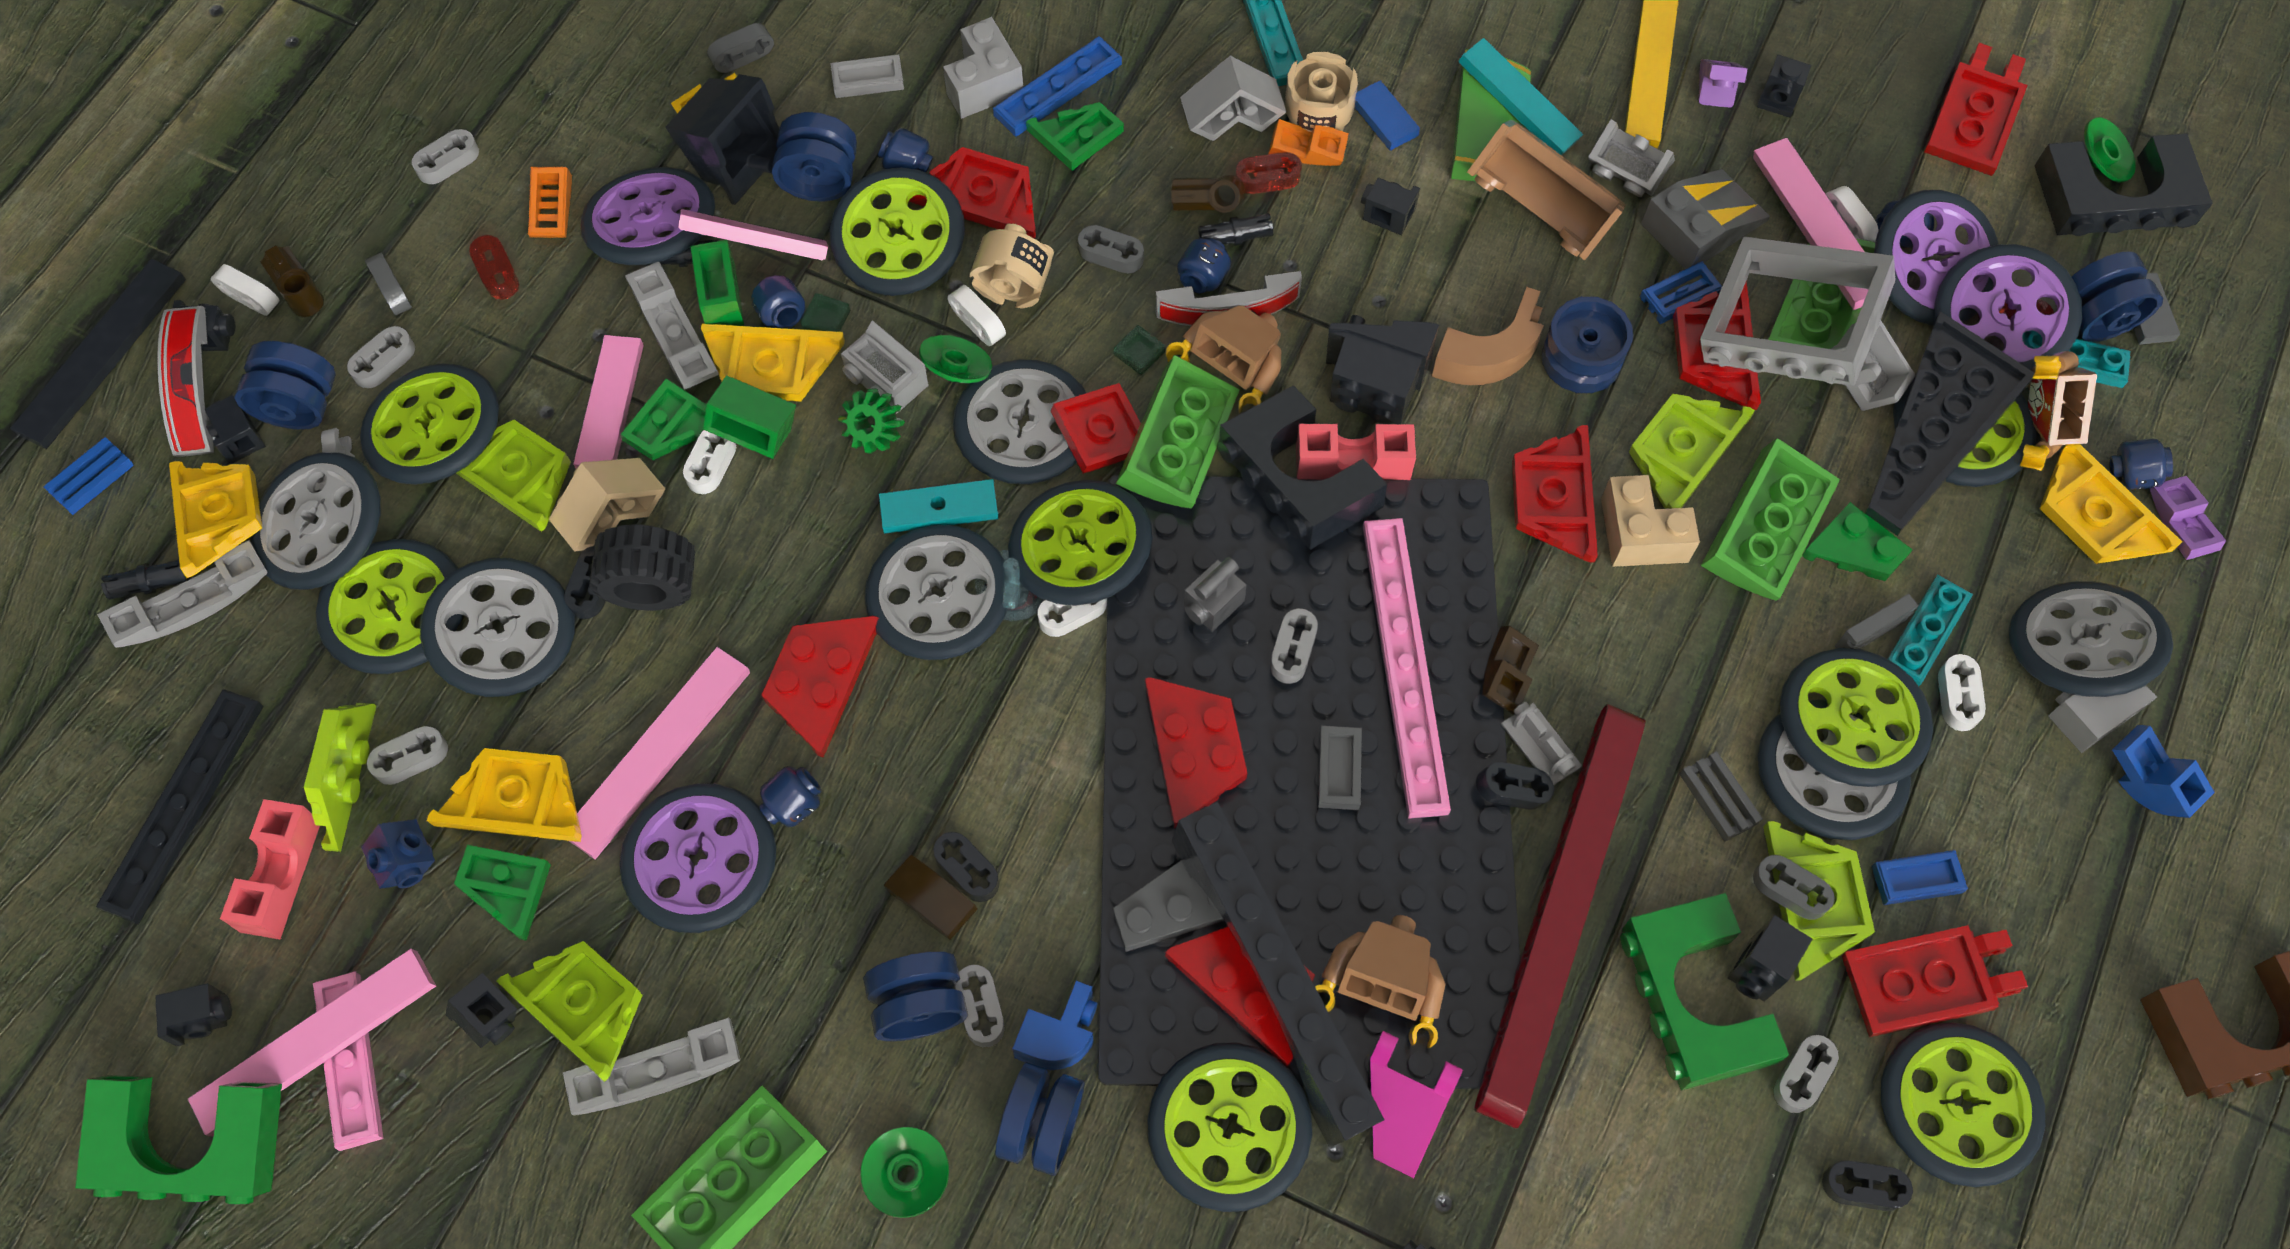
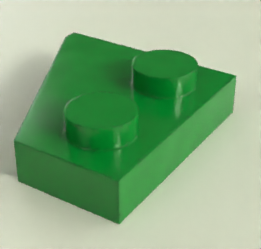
(1077, 133)
(666, 422)
(1859, 545)
(504, 885)

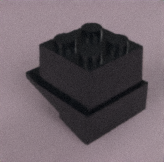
(728, 133)
(1379, 365)

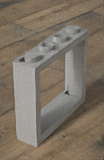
(1809, 264)

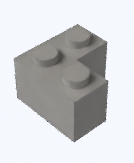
(987, 71)
(1232, 95)

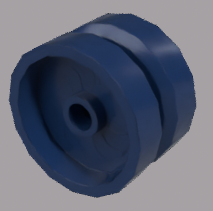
(814, 156)
(2115, 296)
(1587, 344)
(285, 385)
(915, 996)
(1033, 1116)

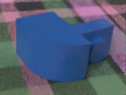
(2157, 781)
(1056, 1042)

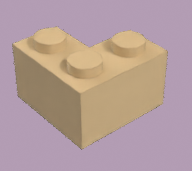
(602, 496)
(1639, 531)

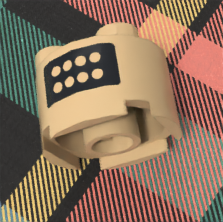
(1321, 91)
(1011, 266)

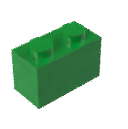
(717, 284)
(749, 417)

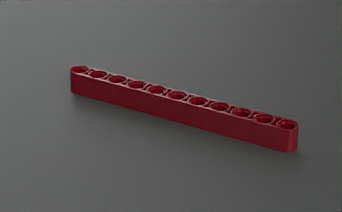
(1559, 918)

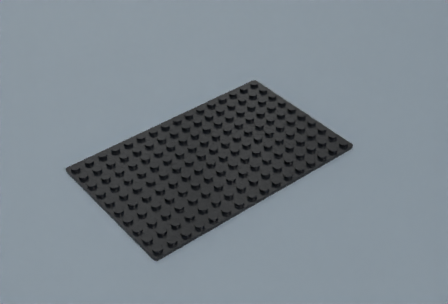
(1318, 866)

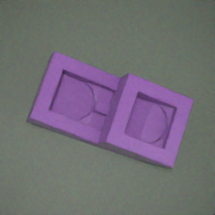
(2182, 511)

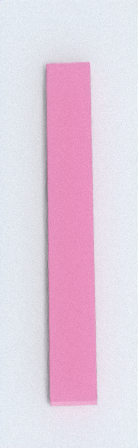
(1406, 669)

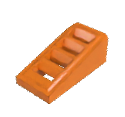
(549, 176)

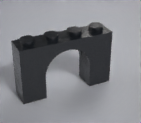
(2084, 205)
(1309, 508)

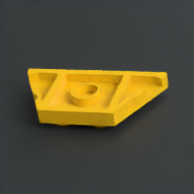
(772, 358)
(212, 511)
(2101, 511)
(513, 796)

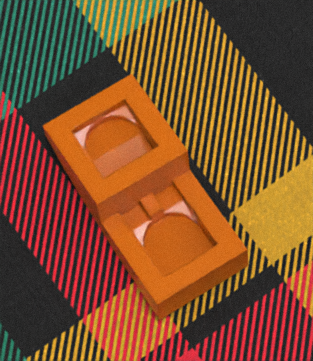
(1319, 147)

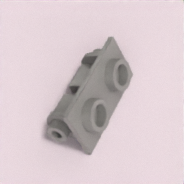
(1540, 742)

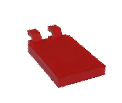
(1978, 113)
(1928, 979)

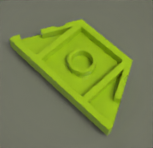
(1685, 445)
(520, 472)
(335, 768)
(1848, 919)
(579, 1003)

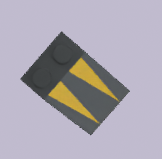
(1702, 217)

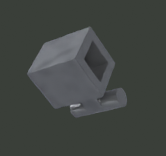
(1215, 594)

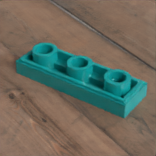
(2107, 362)
(960, 504)
(1940, 612)

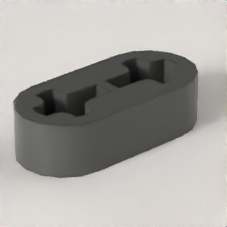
(740, 48)
(1111, 248)
(388, 284)
(1793, 887)

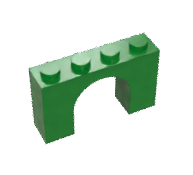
(1695, 1049)
(120, 1156)

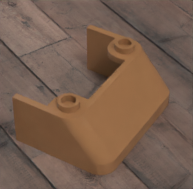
(1548, 187)

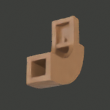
(1488, 359)

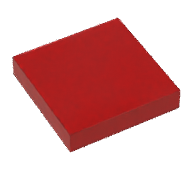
(1097, 426)

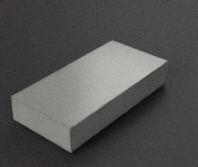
(867, 76)

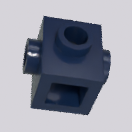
(397, 854)

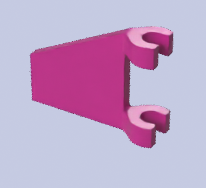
(1408, 1109)

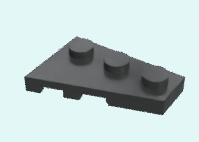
(1164, 909)

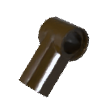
(1204, 193)
(292, 281)

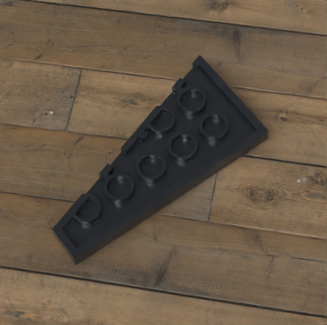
(1950, 408)

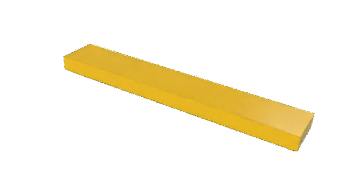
(1651, 70)

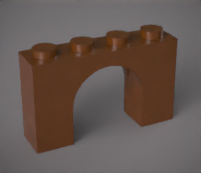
(2201, 1048)

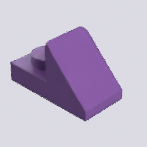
(1719, 82)

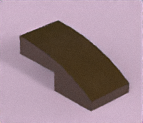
(1507, 668)
(930, 896)

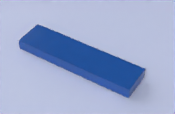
(1057, 85)

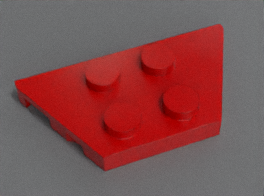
(987, 189)
(1727, 382)
(1557, 494)
(818, 676)
(1195, 745)
(1226, 976)

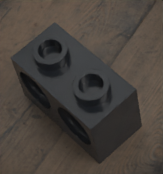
(1769, 959)

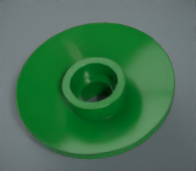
(2109, 150)
(955, 359)
(891, 1154)

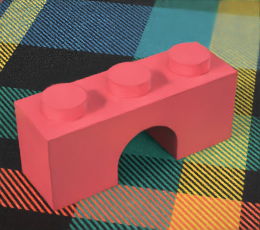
(1325, 453)
(284, 843)

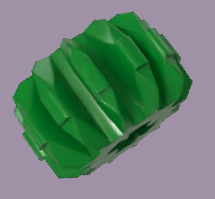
(875, 435)

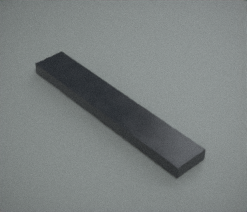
(98, 354)
(179, 807)

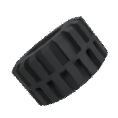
(642, 567)

